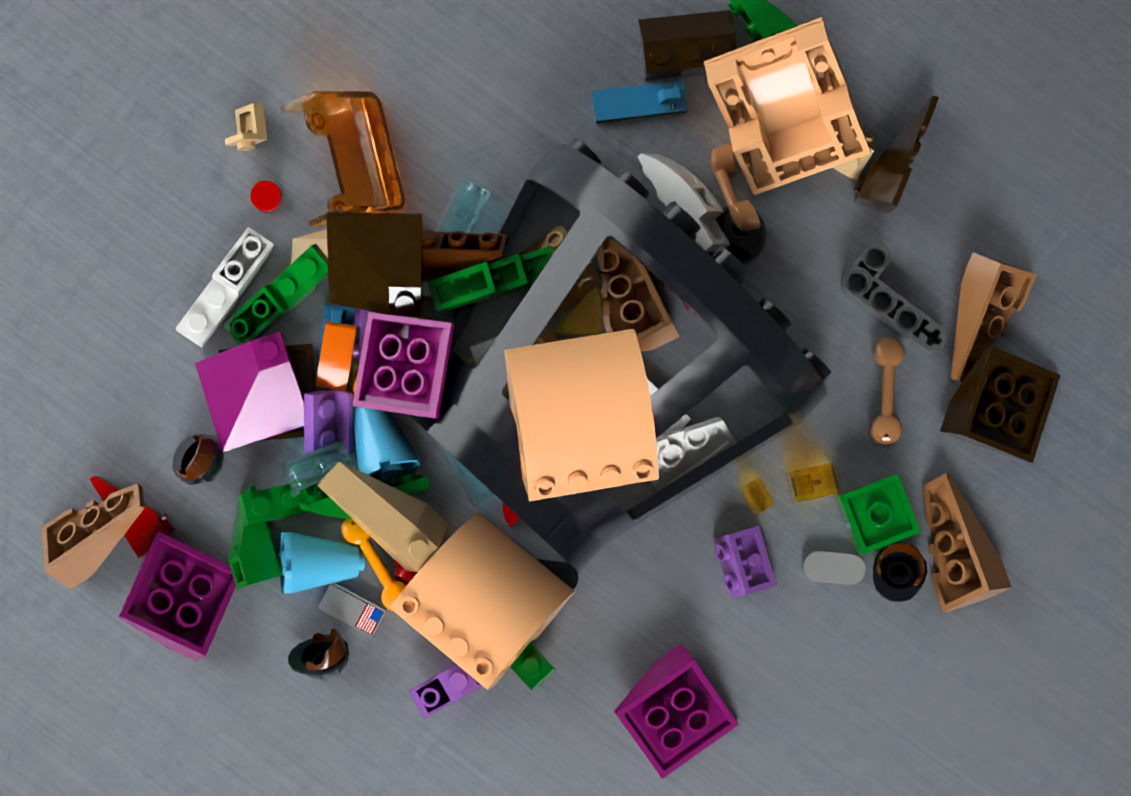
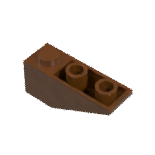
(456, 251)

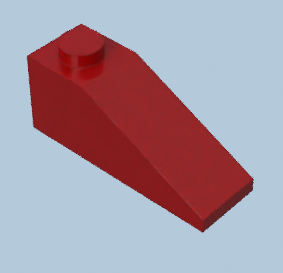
(144, 527)

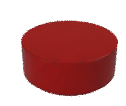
(266, 196)

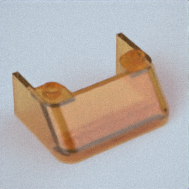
(358, 148)

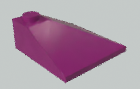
(403, 365)
(252, 391)
(179, 596)
(674, 711)

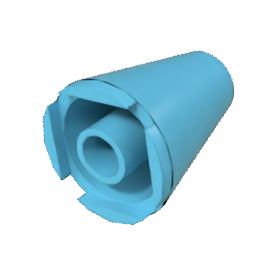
(381, 445)
(316, 562)

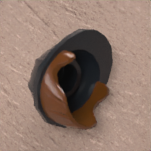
(198, 459)
(899, 572)
(321, 656)

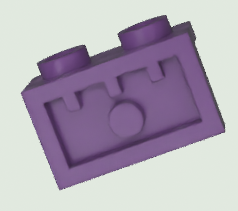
(328, 419)
(744, 562)

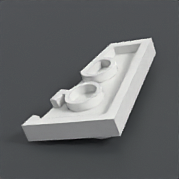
(690, 448)

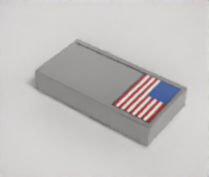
(352, 609)

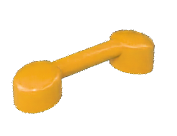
(357, 536)

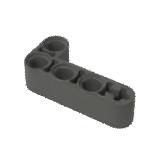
(896, 305)

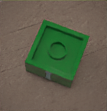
(877, 514)

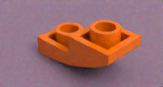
(335, 356)

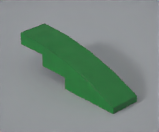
(488, 280)

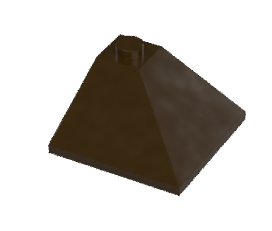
(376, 261)
(1002, 404)

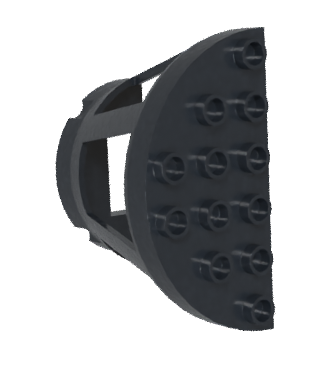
(478, 420)

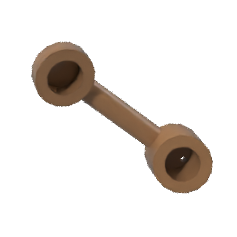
(742, 211)
(887, 354)

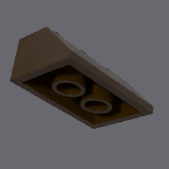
(683, 42)

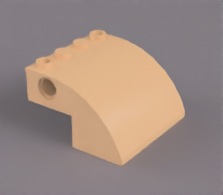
(787, 106)
(582, 414)
(482, 600)

